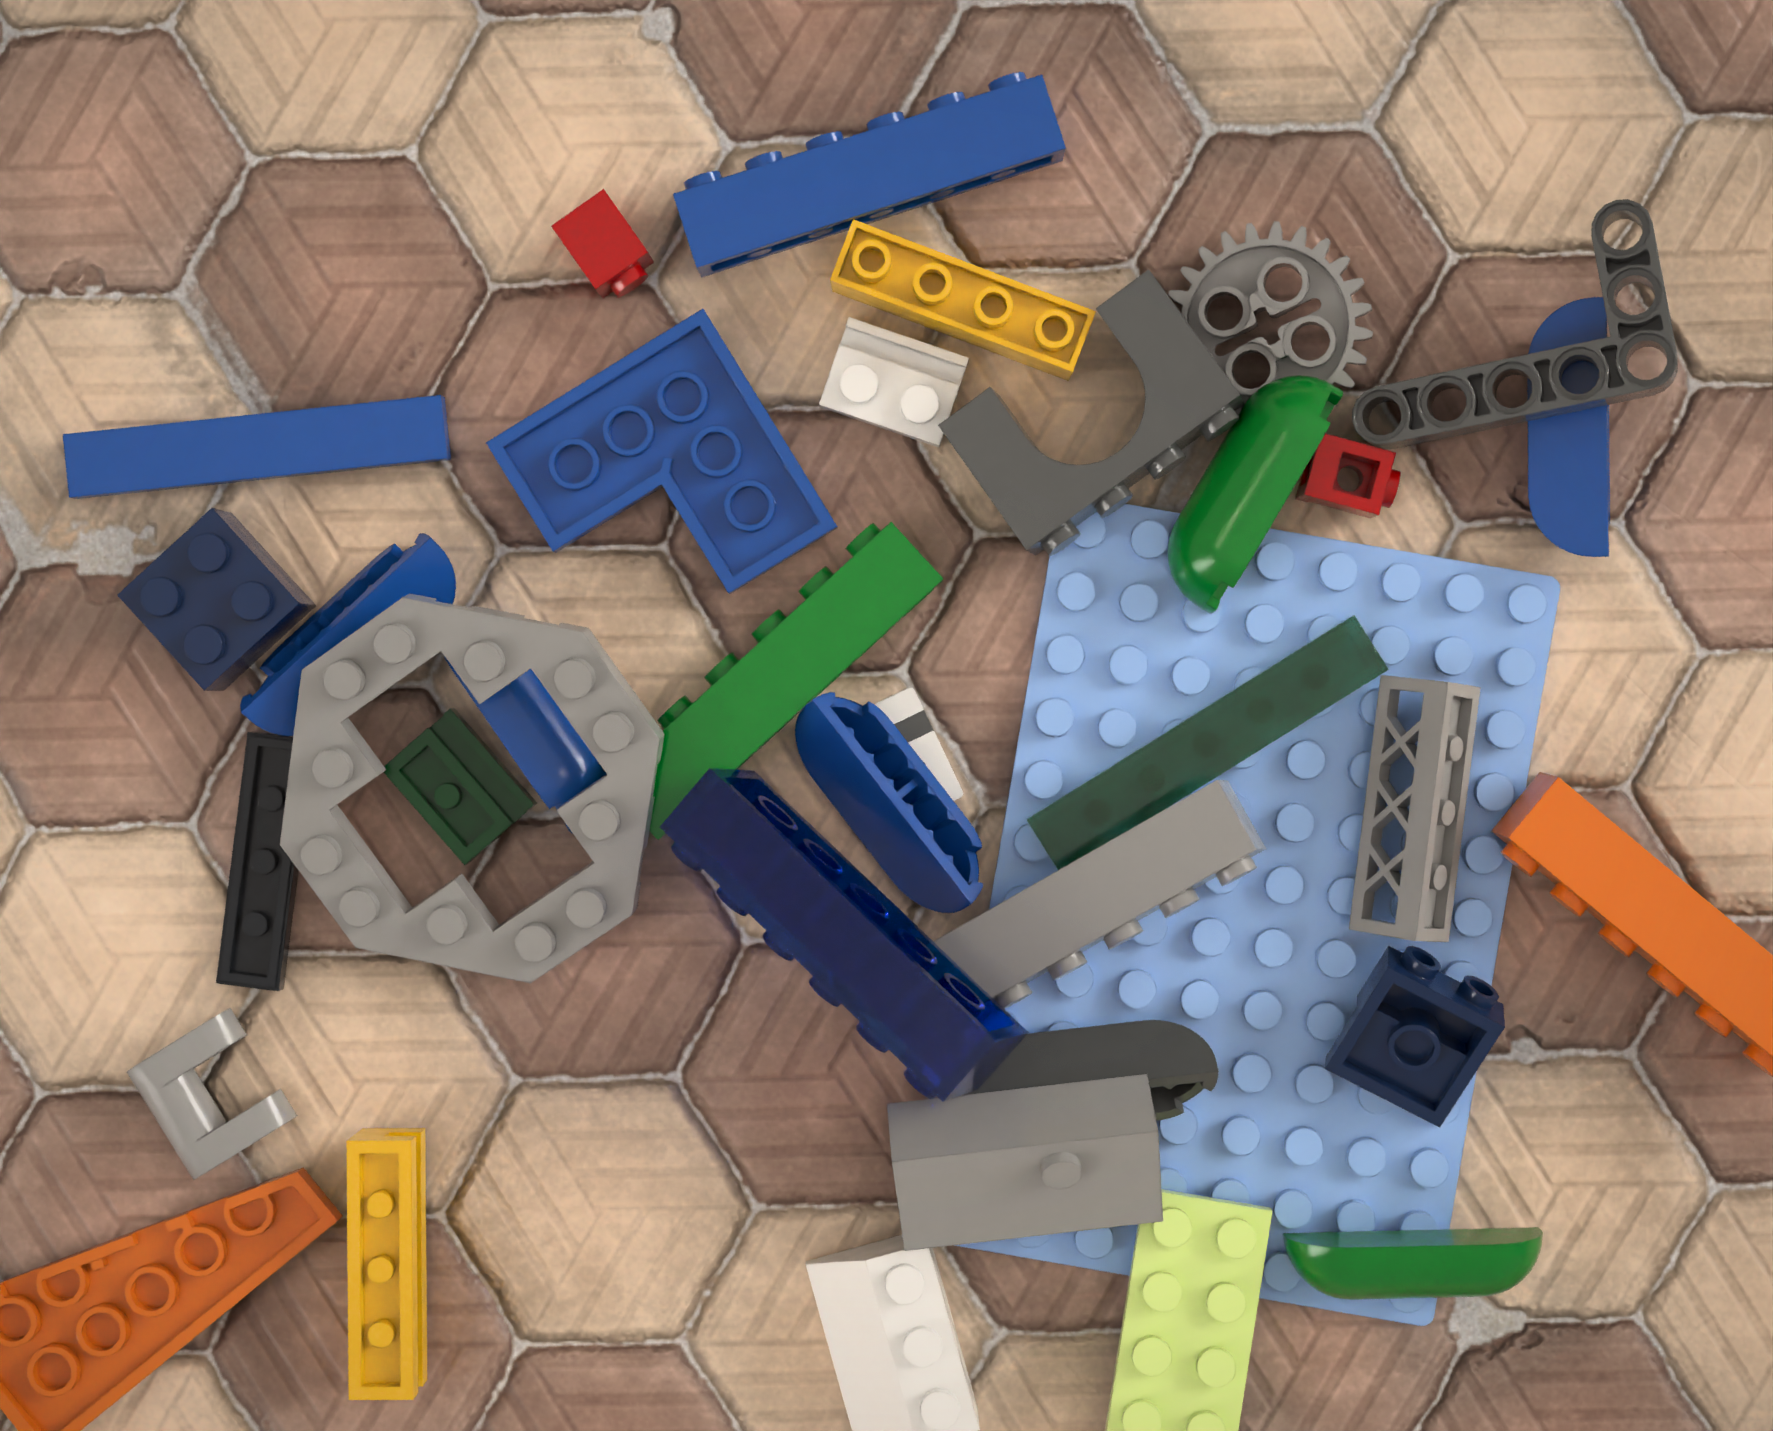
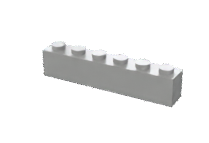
(1107, 894)

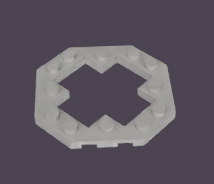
(487, 653)

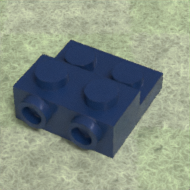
(1417, 1034)

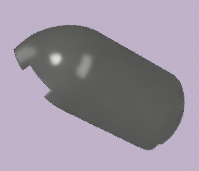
(1170, 1054)

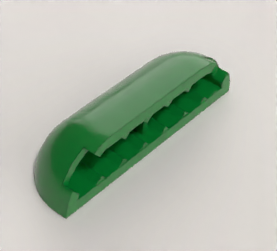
(1247, 485)
(1414, 1261)

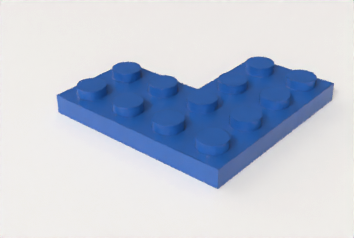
(674, 421)

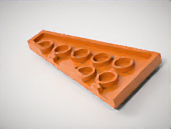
(117, 1311)

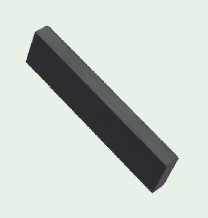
(261, 872)

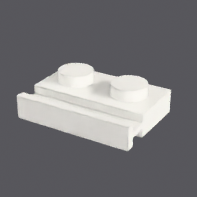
(893, 382)

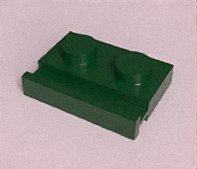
(459, 786)

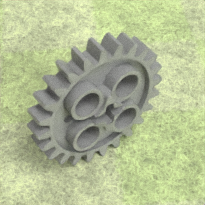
(1243, 274)

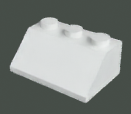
(893, 1339)

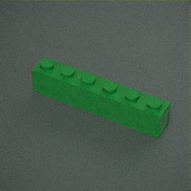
(790, 663)

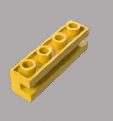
(961, 300)
(386, 1263)

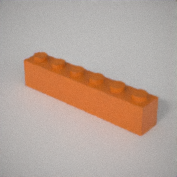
(1644, 910)

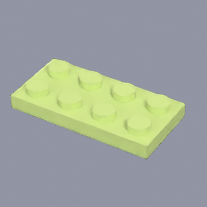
(1189, 1316)

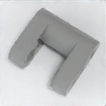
(187, 1108)

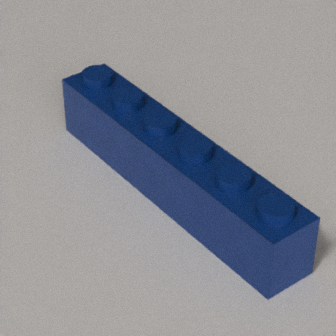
(870, 174)

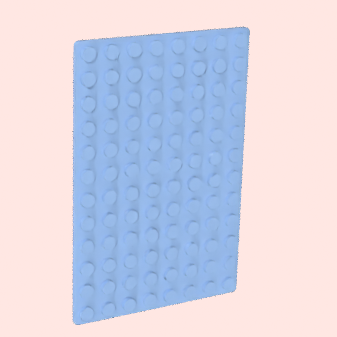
(1271, 956)

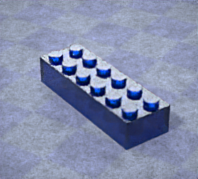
(842, 933)

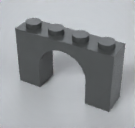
(1183, 400)

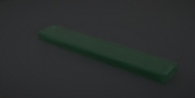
(1208, 742)

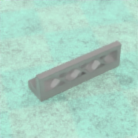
(1434, 813)

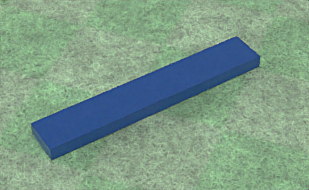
(256, 447)

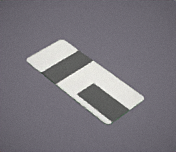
(911, 720)

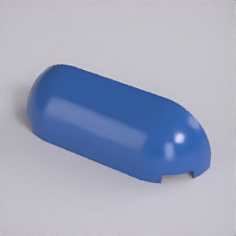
(1572, 449)
(385, 580)
(540, 739)
(891, 801)

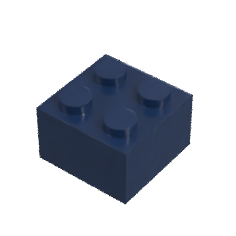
(216, 600)

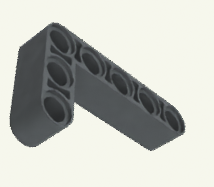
(1546, 367)

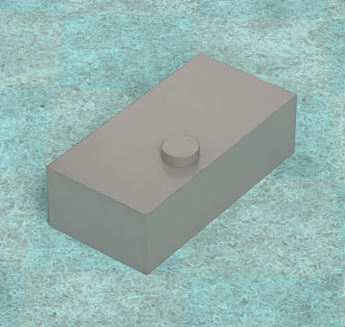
(1026, 1162)

